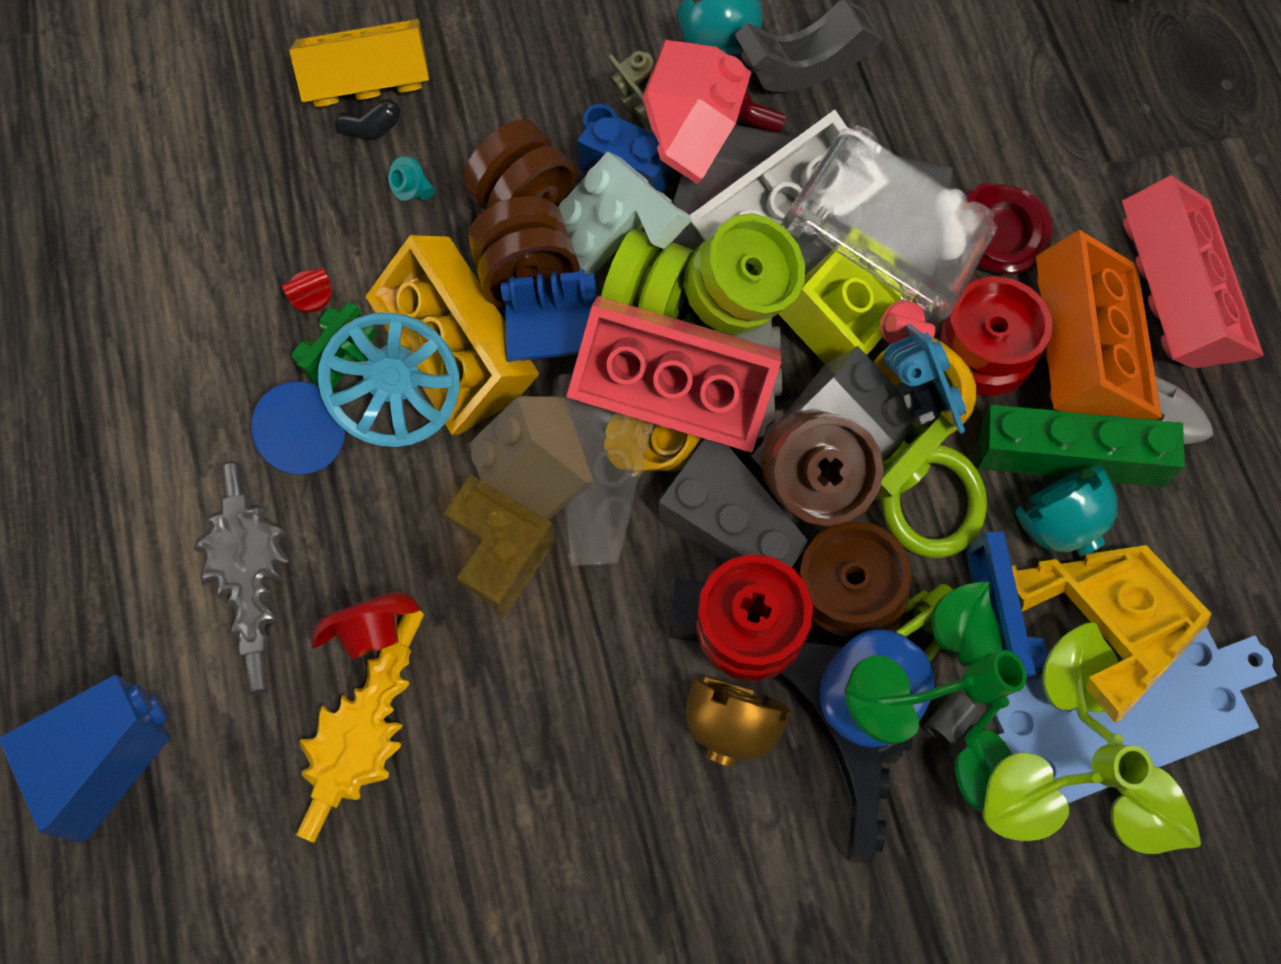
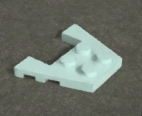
(610, 205)

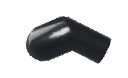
(372, 123)

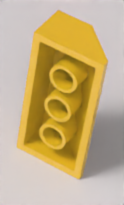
(438, 287)

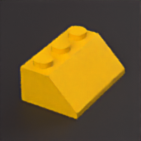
(360, 62)

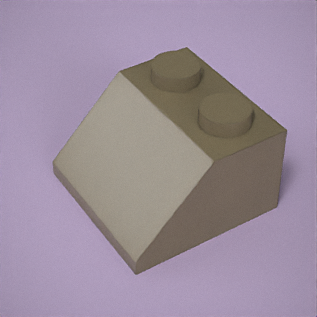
(533, 455)

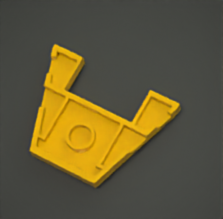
(1136, 608)

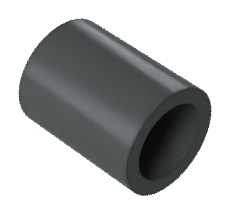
(951, 719)

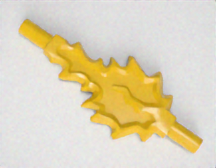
(356, 739)

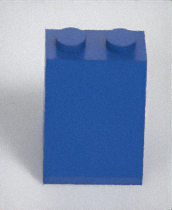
(85, 755)

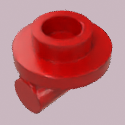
(309, 290)

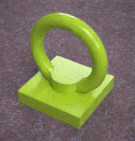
(907, 466)

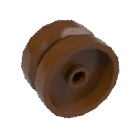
(518, 163)
(519, 240)
(850, 472)
(856, 580)

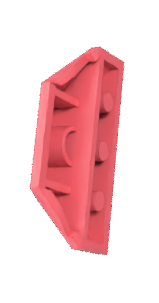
(693, 104)

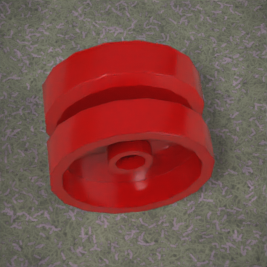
(998, 332)
(758, 588)

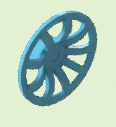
(391, 377)

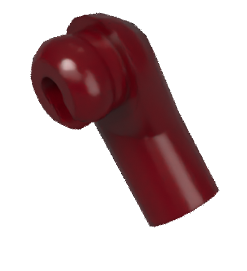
(760, 116)

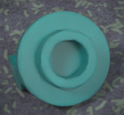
(408, 180)

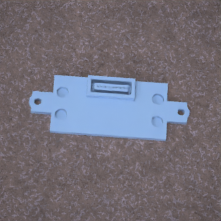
(1181, 714)

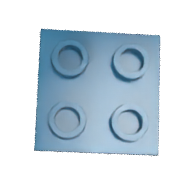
(922, 360)

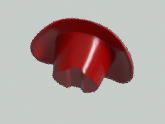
(365, 625)

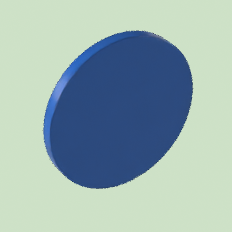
(295, 429)

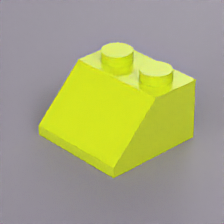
(839, 308)

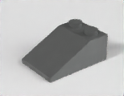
(860, 392)

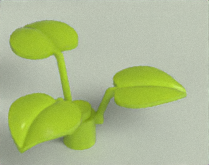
(1025, 798)

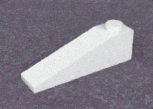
(774, 183)

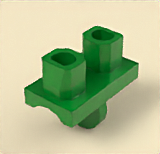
(309, 354)

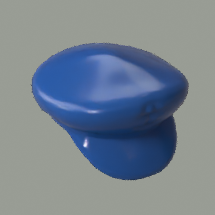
(864, 645)

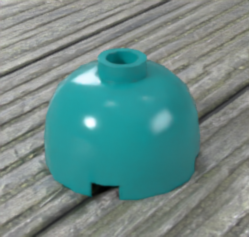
(717, 22)
(1072, 513)

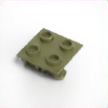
(630, 81)

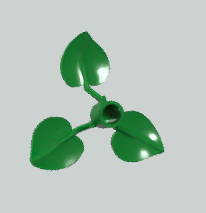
(963, 626)

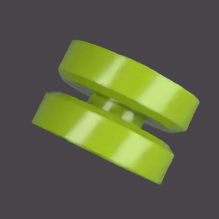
(744, 274)
(646, 276)

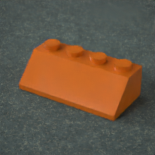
(1099, 331)

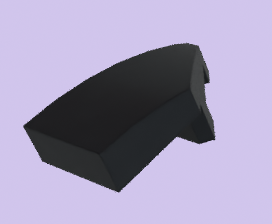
(919, 402)

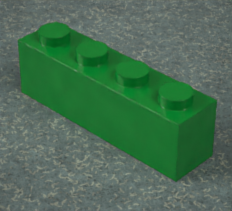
(1072, 442)

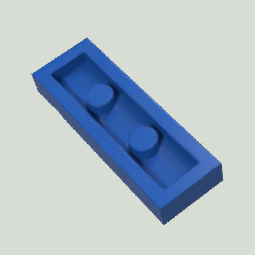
(991, 563)

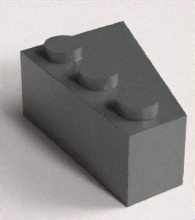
(728, 510)

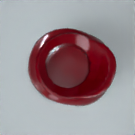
(1022, 227)

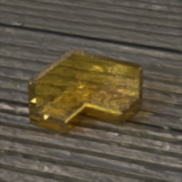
(511, 543)

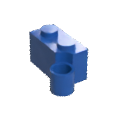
(633, 144)

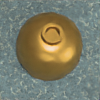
(733, 721)

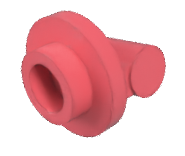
(898, 316)

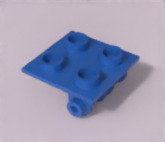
(547, 316)

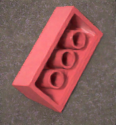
(1189, 276)
(674, 373)

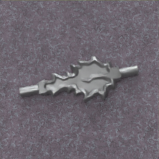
(241, 556)

